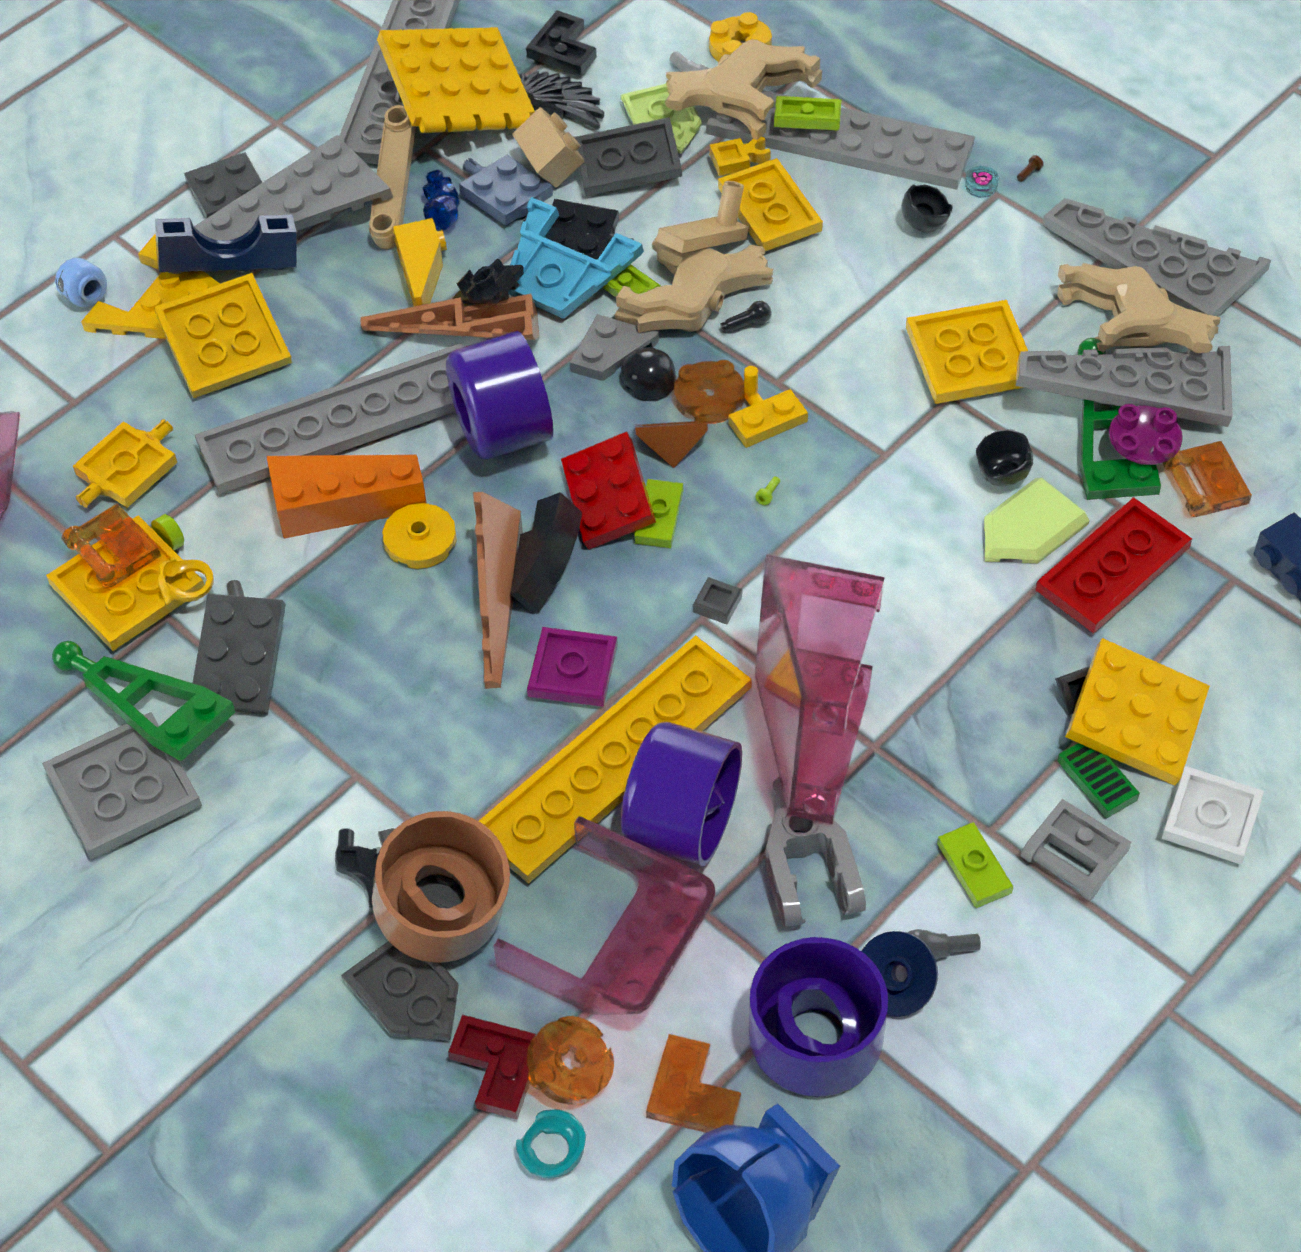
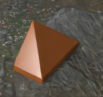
(672, 439)

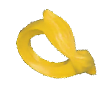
(176, 567)

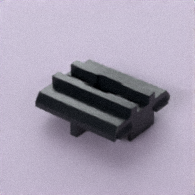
(489, 283)

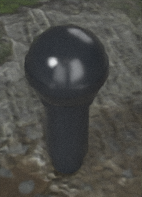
(757, 313)

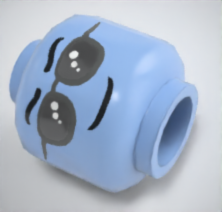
(81, 282)

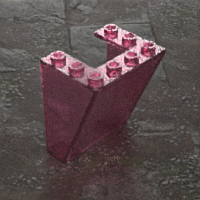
(813, 675)

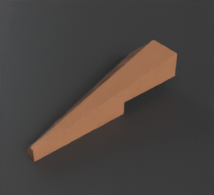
(453, 318)
(498, 539)

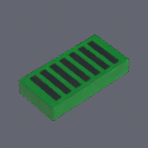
(1098, 779)

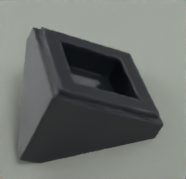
(1070, 688)

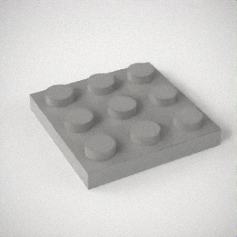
(119, 788)

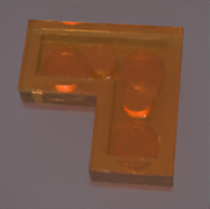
(681, 1097)

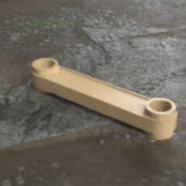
(394, 170)

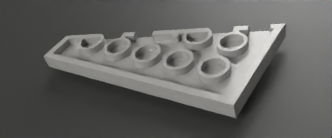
(309, 188)
(1182, 264)
(1186, 382)

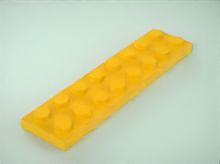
(594, 768)

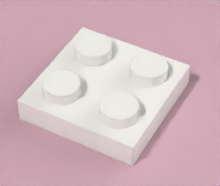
(1213, 815)

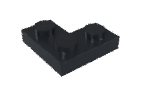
(558, 45)

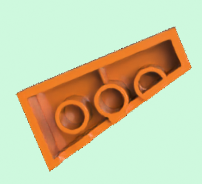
(341, 490)

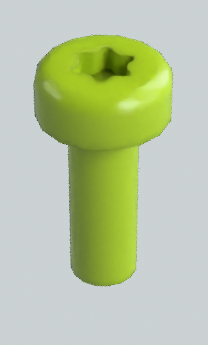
(764, 495)

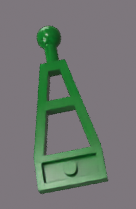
(1110, 477)
(181, 731)

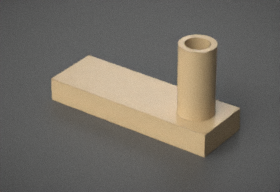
(709, 231)

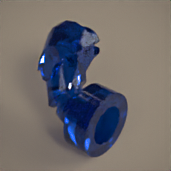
(442, 200)

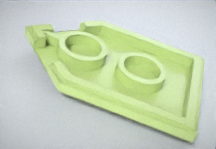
(650, 105)
(1031, 524)

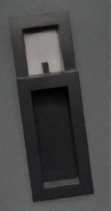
(545, 551)

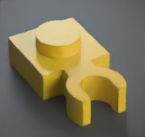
(735, 156)

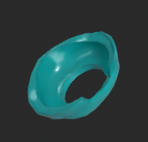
(553, 1122)

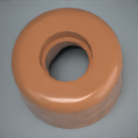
(445, 846)

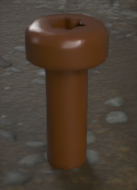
(1035, 163)

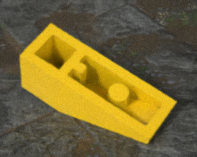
(421, 257)

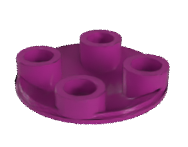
(1146, 434)

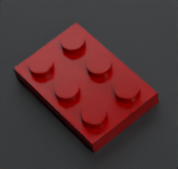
(608, 490)

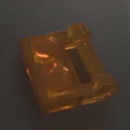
(1216, 476)
(122, 540)

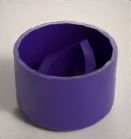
(499, 396)
(681, 792)
(813, 977)

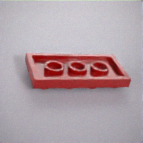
(1113, 565)

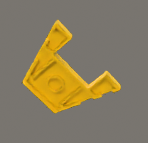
(142, 315)

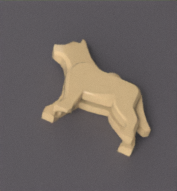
(740, 78)
(696, 290)
(1139, 309)

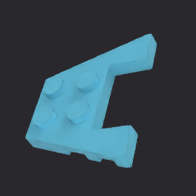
(561, 276)

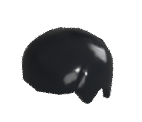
(925, 208)
(649, 373)
(1004, 457)

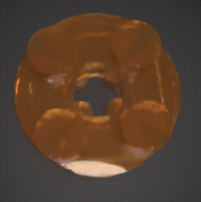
(704, 375)
(549, 1072)

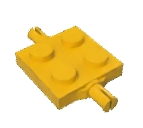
(125, 464)

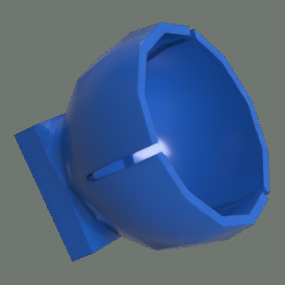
(752, 1185)

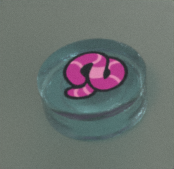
(981, 181)

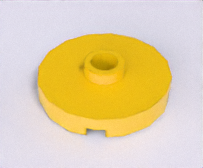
(419, 549)

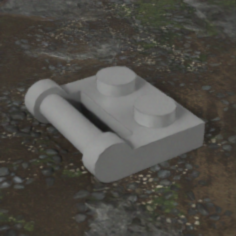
(1081, 838)

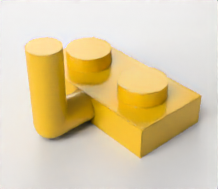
(765, 417)

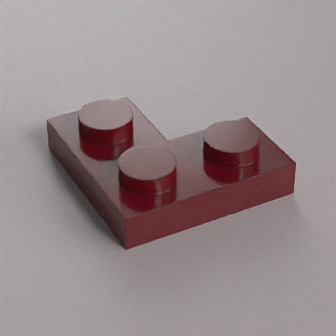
(503, 1055)

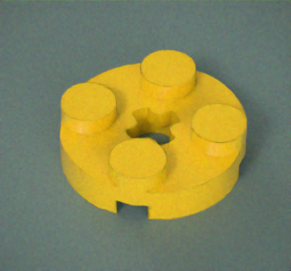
(727, 32)

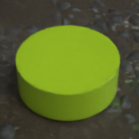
(168, 530)

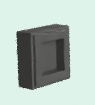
(717, 600)

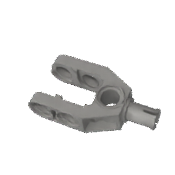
(819, 837)

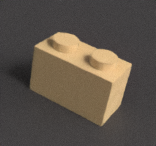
(549, 146)

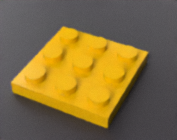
(222, 335)
(967, 350)
(130, 605)
(1138, 711)

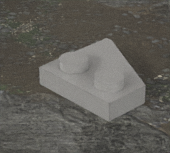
(607, 346)

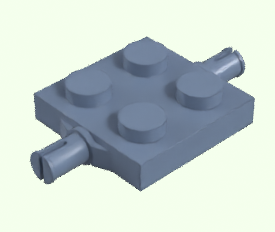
(503, 188)

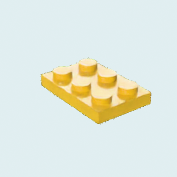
(773, 205)

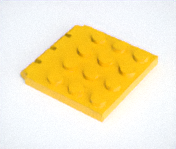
(455, 79)

